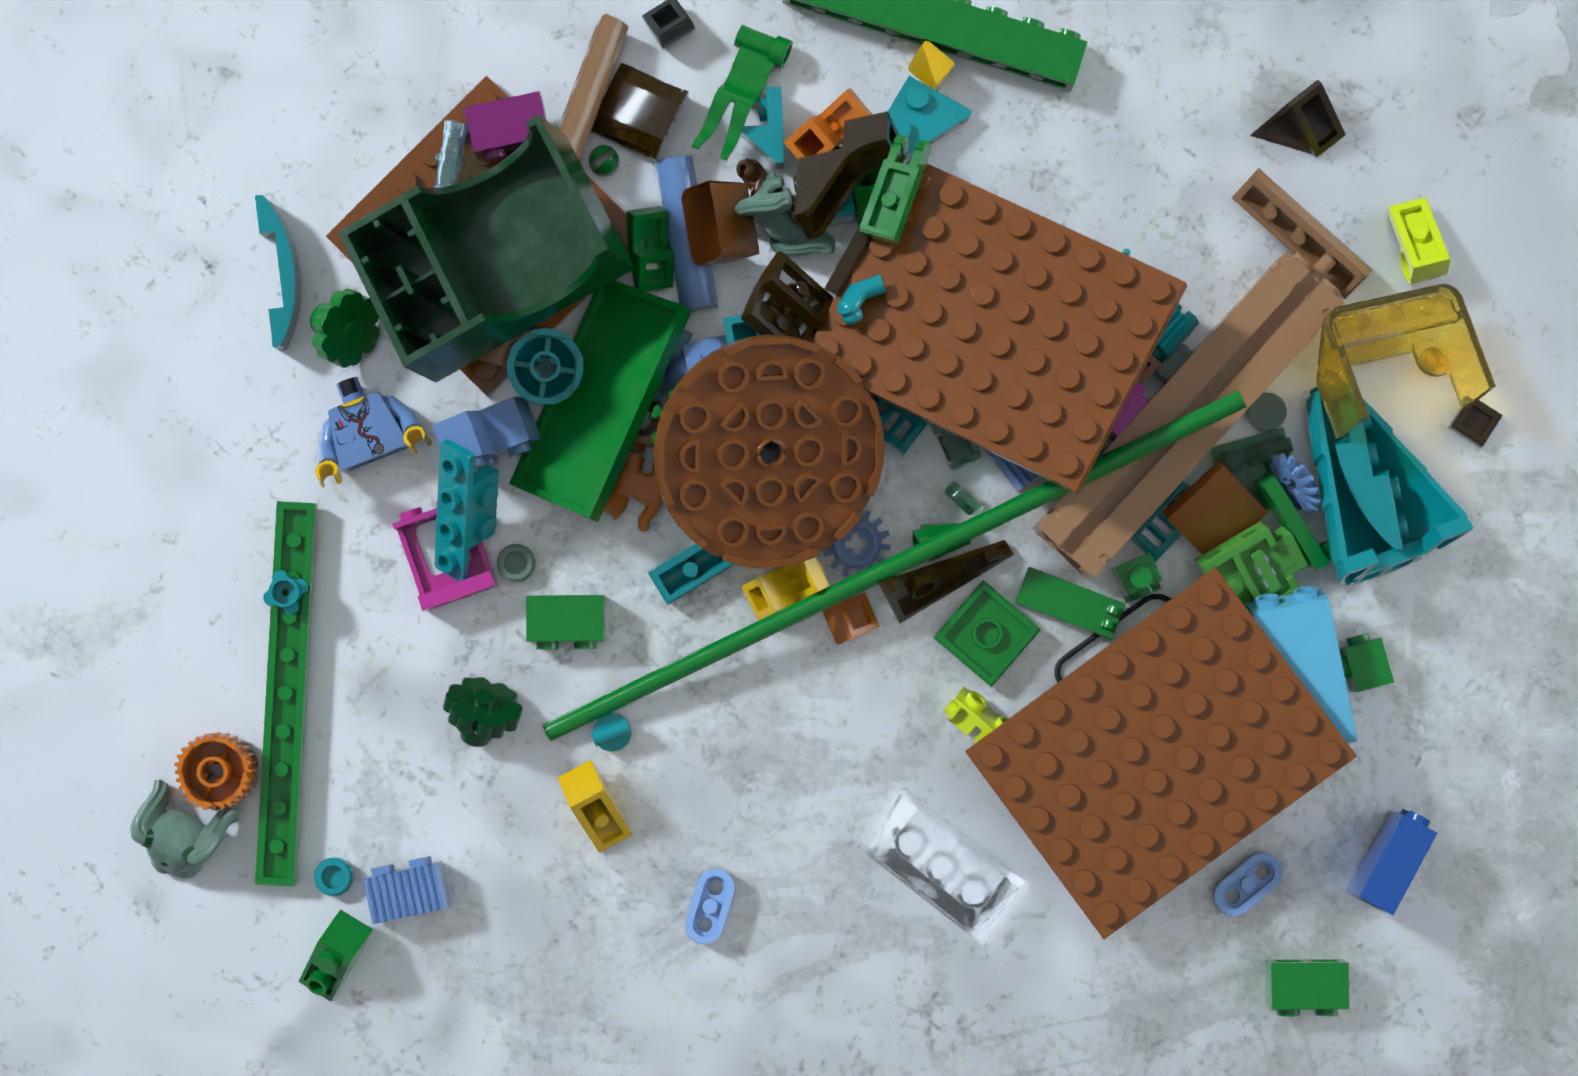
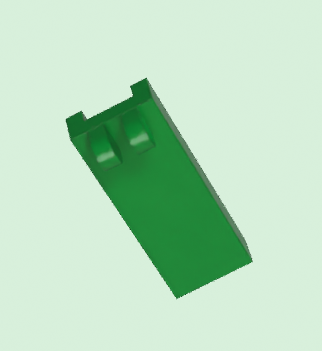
(1314, 553)
(1070, 603)

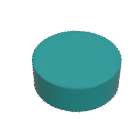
(334, 876)

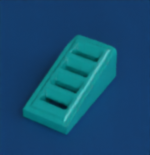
(911, 435)
(1144, 543)

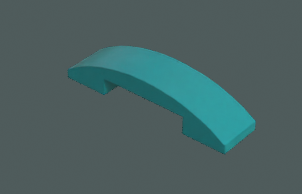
(282, 319)

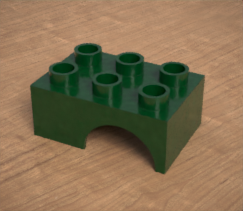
(485, 256)

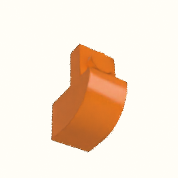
(823, 131)

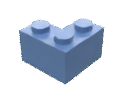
(492, 431)

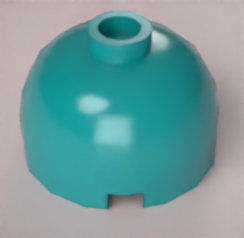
(545, 366)

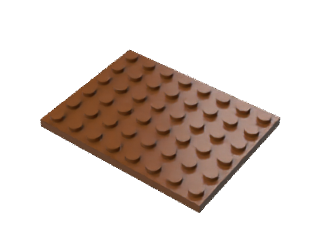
(1004, 327)
(1160, 753)

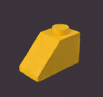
(594, 806)

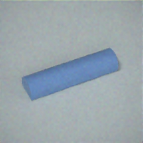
(693, 281)

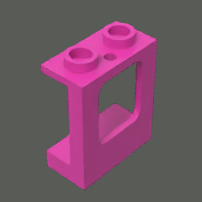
(441, 588)

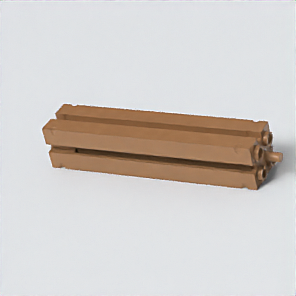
(1239, 354)

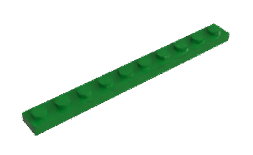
(286, 701)

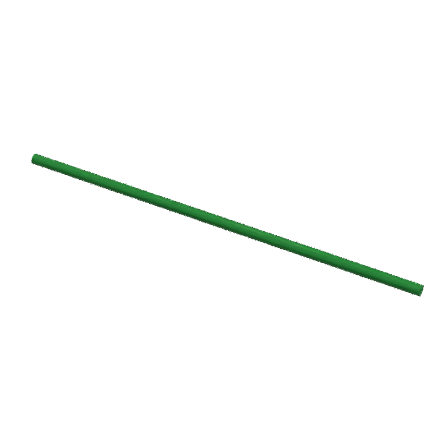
(888, 568)

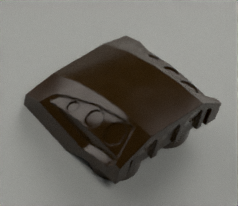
(638, 111)

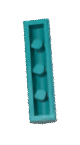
(686, 572)

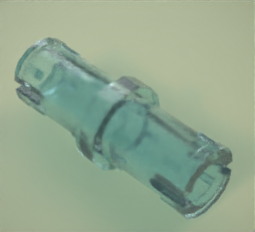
(451, 157)

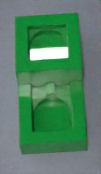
(649, 248)

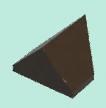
(1304, 123)

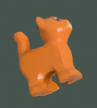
(638, 486)

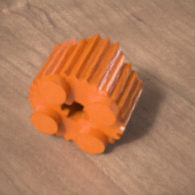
(196, 779)

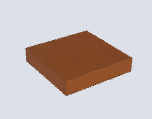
(1214, 509)

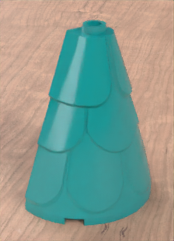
(1353, 542)

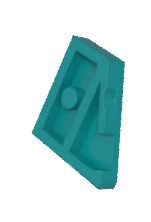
(924, 113)

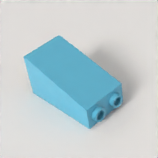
(1306, 638)

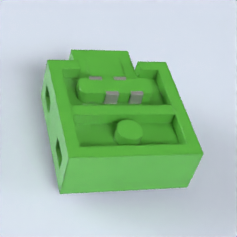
(1256, 562)

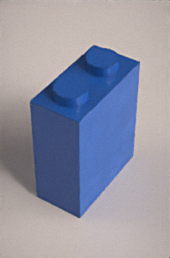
(1392, 860)

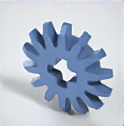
(1305, 491)
(868, 553)

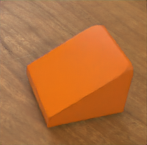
(850, 618)

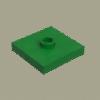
(987, 633)

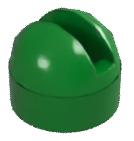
(609, 166)

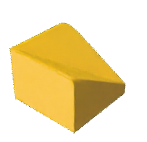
(931, 65)

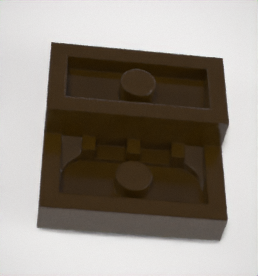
(787, 301)

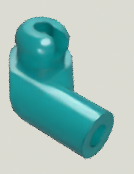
(856, 294)

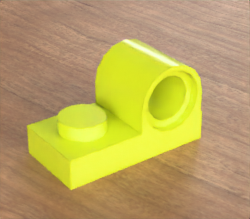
(1420, 241)

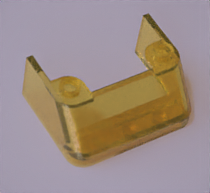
(1421, 321)

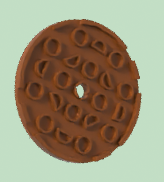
(724, 417)

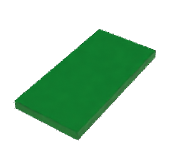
(587, 437)

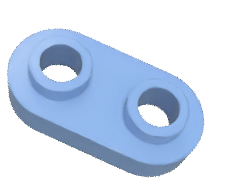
(1248, 886)
(710, 905)

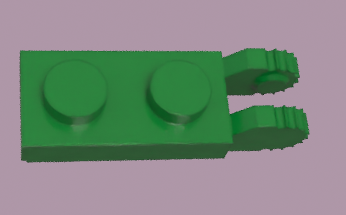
(894, 191)

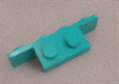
(463, 508)

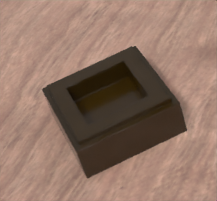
(1475, 423)

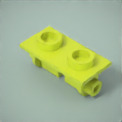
(972, 710)

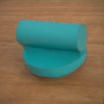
(611, 732)

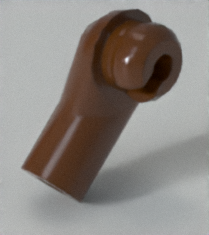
(751, 173)

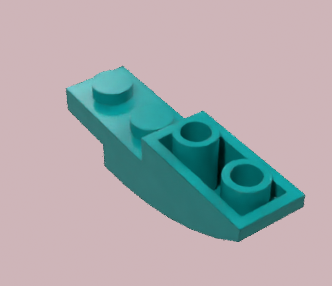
(1372, 488)

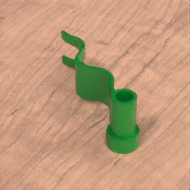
(744, 83)

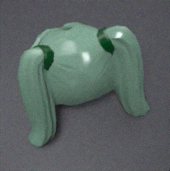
(772, 211)
(174, 839)

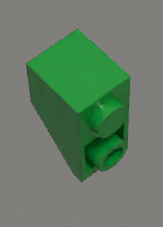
(335, 955)

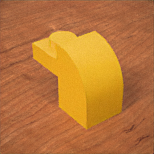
(784, 587)

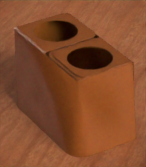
(713, 225)

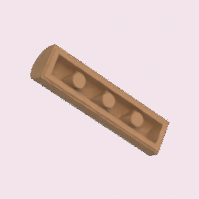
(592, 81)
(1300, 230)

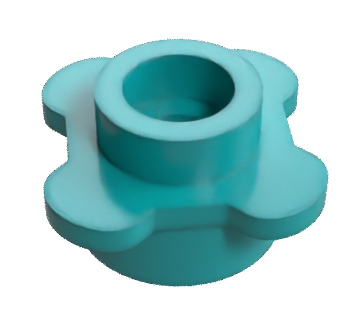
(283, 581)

